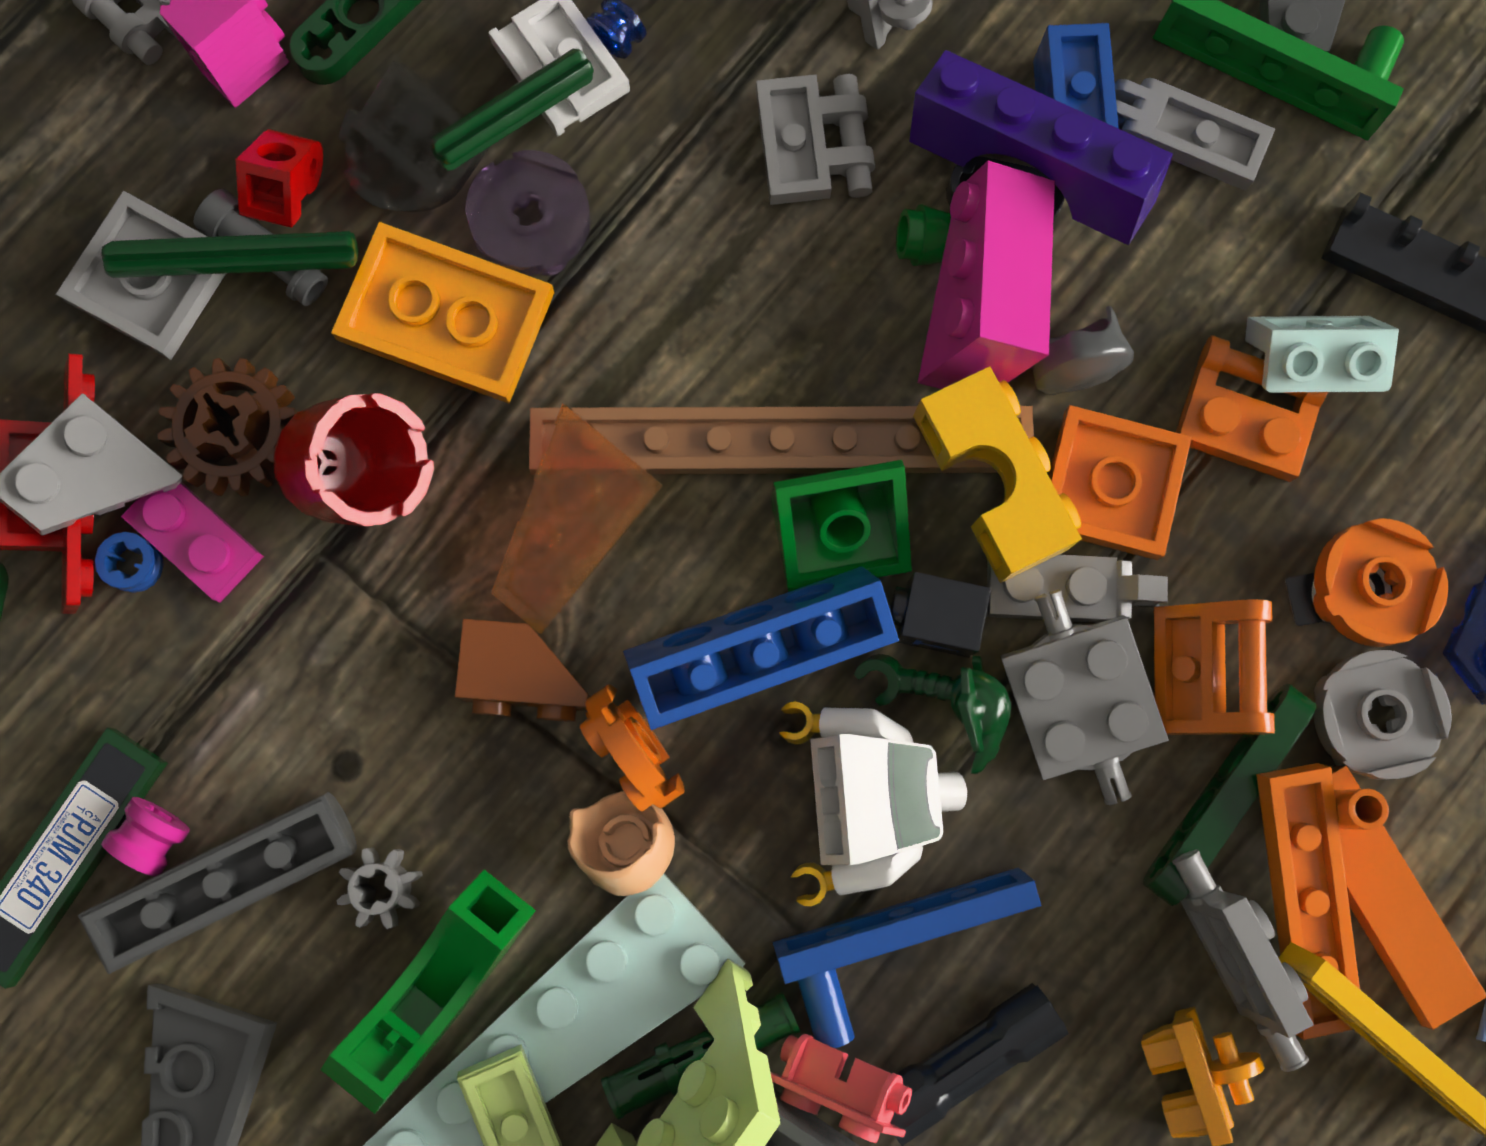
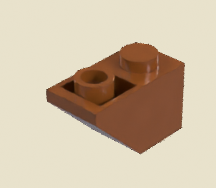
(514, 667)

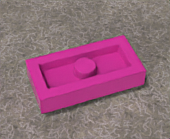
(194, 539)

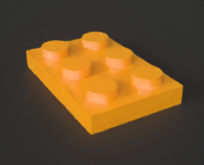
(443, 312)

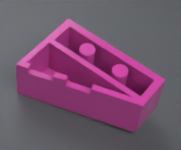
(993, 279)

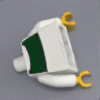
(872, 797)

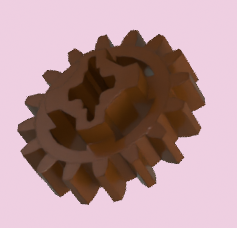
(202, 433)

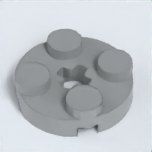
(1412, 736)

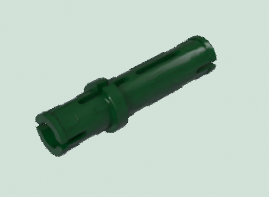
(662, 1072)

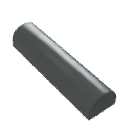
(219, 882)

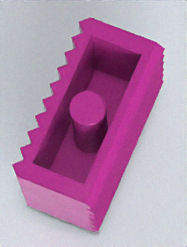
(229, 42)

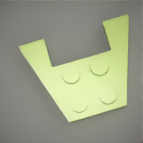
(726, 1093)

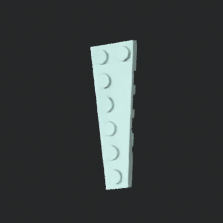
(596, 1001)

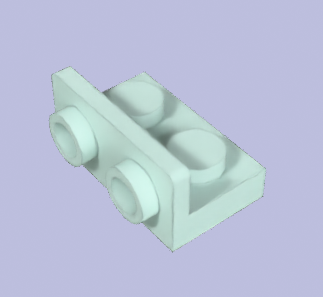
(1324, 353)

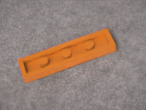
(1308, 876)

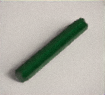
(230, 254)

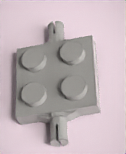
(1084, 697)
(1239, 946)

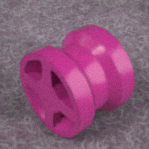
(145, 836)

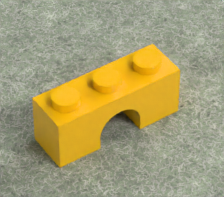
(981, 423)

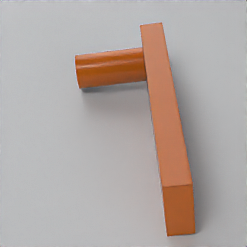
(1398, 912)

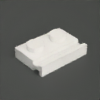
(546, 33)

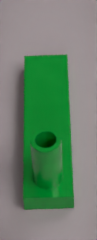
(1288, 68)

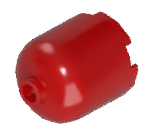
(370, 455)

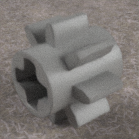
(362, 894)

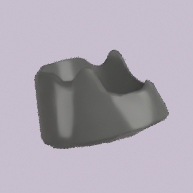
(1084, 357)

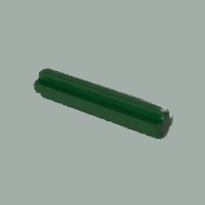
(511, 109)

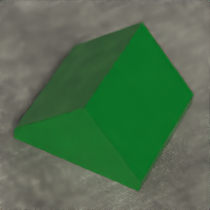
(843, 523)

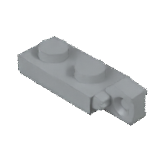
(1090, 585)

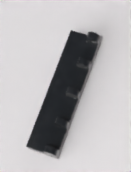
(1410, 261)

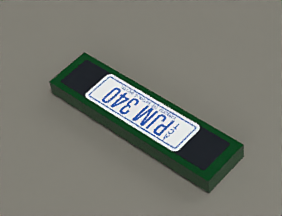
(69, 847)

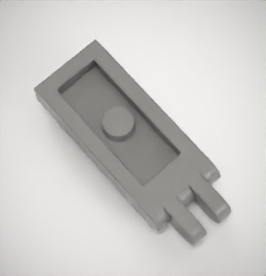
(1193, 130)

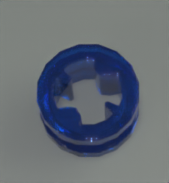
(617, 27)

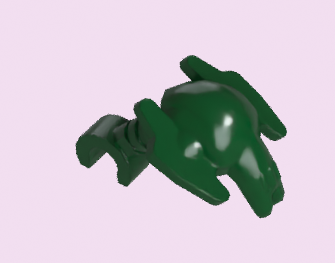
(974, 697)

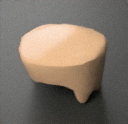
(621, 845)

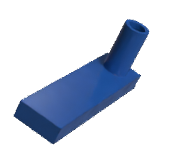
(817, 953)

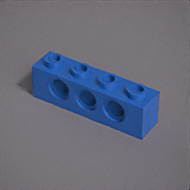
(760, 646)

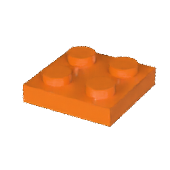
(1120, 479)

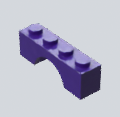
(1099, 169)

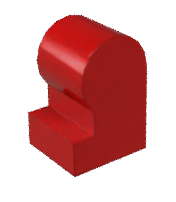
(277, 176)

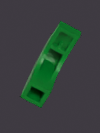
(429, 992)

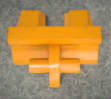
(1204, 1107)

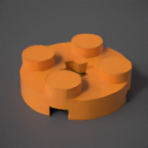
(1345, 592)
(633, 747)

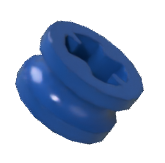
(110, 552)

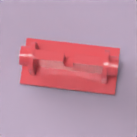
(864, 1100)

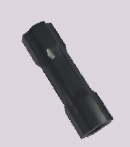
(1008, 1036)

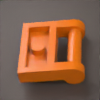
(1242, 426)
(1193, 669)

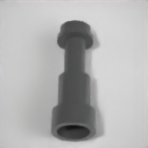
(220, 216)

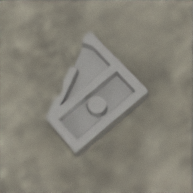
(81, 469)

